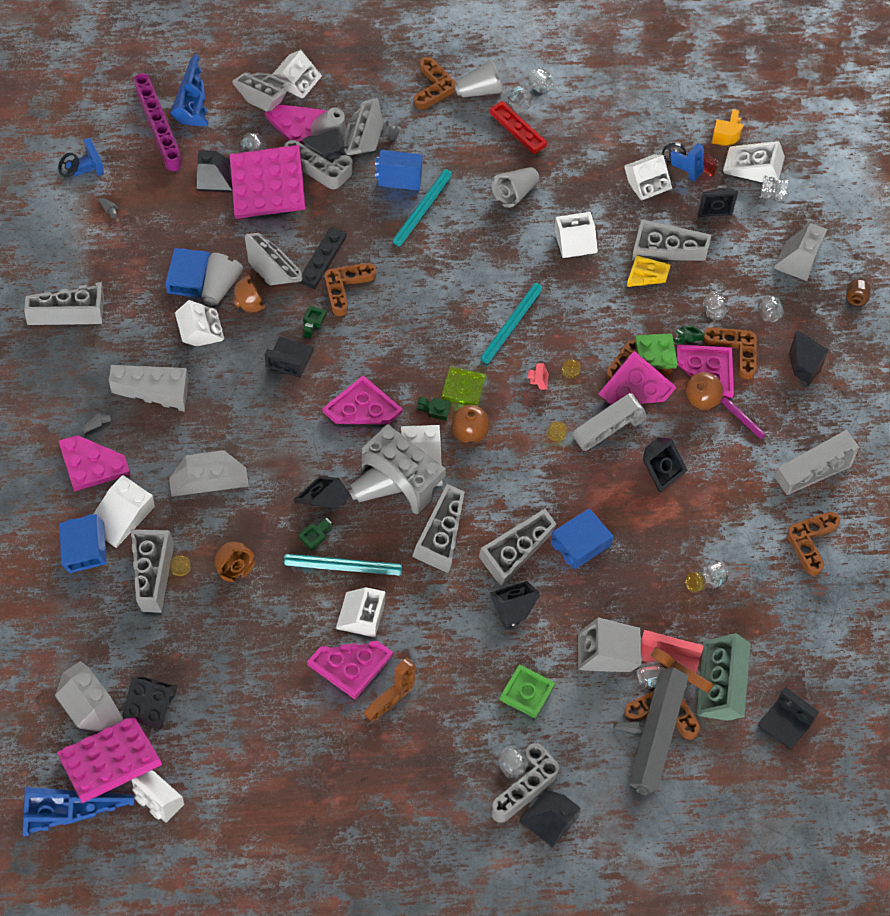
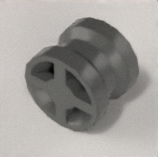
(390, 131)

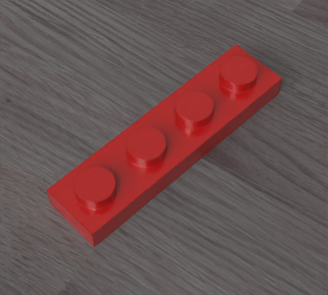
(518, 127)

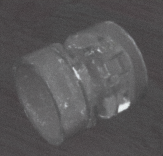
(774, 188)

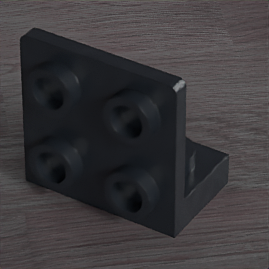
(288, 357)
(148, 700)
(788, 718)

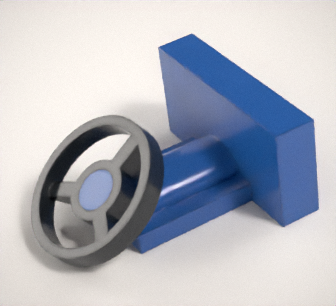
(83, 164)
(692, 164)

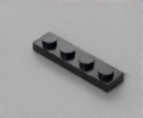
(322, 257)

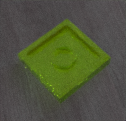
(463, 386)

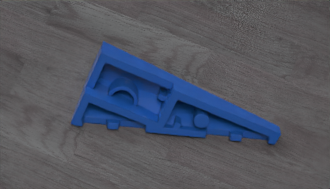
(189, 104)
(53, 807)

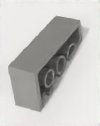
(668, 242)
(66, 306)
(152, 384)
(818, 463)
(440, 533)
(516, 546)
(151, 564)

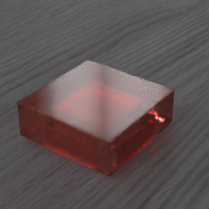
(710, 164)

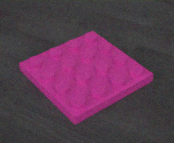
(267, 181)
(108, 759)

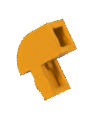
(727, 132)

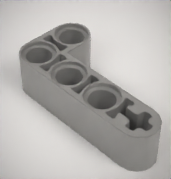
(327, 173)
(609, 421)
(522, 787)

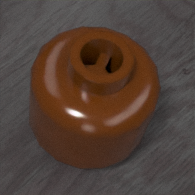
(858, 292)

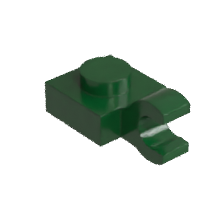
(313, 318)
(689, 333)
(437, 408)
(315, 535)

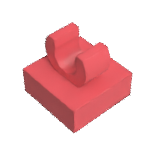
(539, 376)

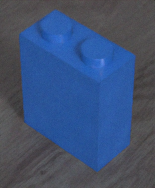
(399, 170)
(187, 272)
(581, 539)
(82, 543)

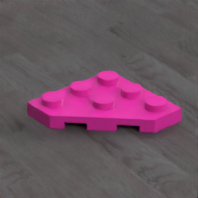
(293, 121)
(708, 359)
(637, 378)
(362, 405)
(91, 463)
(351, 665)

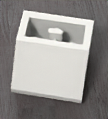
(299, 73)
(648, 176)
(576, 234)
(199, 324)
(362, 611)
(157, 795)

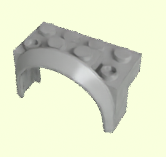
(399, 461)

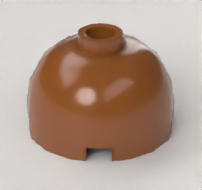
(248, 296)
(704, 390)
(470, 424)
(234, 560)

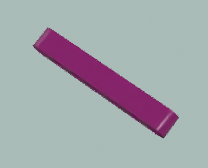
(157, 122)

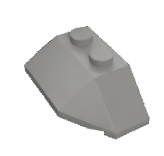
(262, 89)
(364, 128)
(270, 261)
(207, 473)
(86, 699)

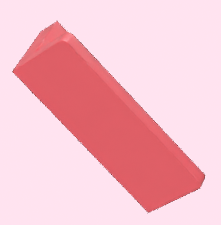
(682, 651)

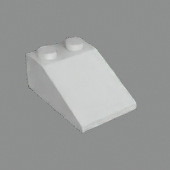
(755, 161)
(425, 438)
(123, 509)

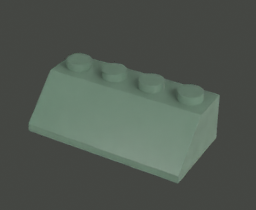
(726, 667)

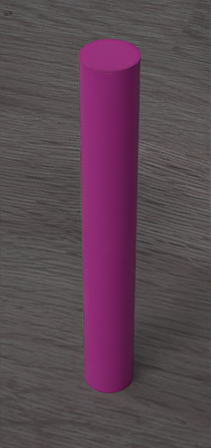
(742, 417)

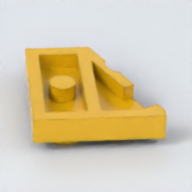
(647, 272)

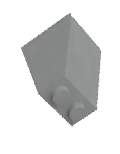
(801, 252)
(609, 647)

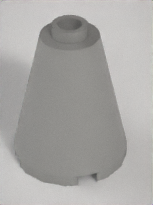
(480, 81)
(329, 121)
(514, 185)
(219, 277)
(373, 485)

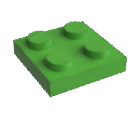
(657, 350)
(527, 691)

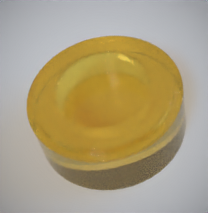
(571, 368)
(557, 431)
(180, 565)
(695, 581)

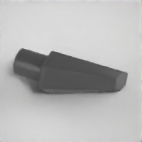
(109, 207)
(96, 422)
(632, 727)

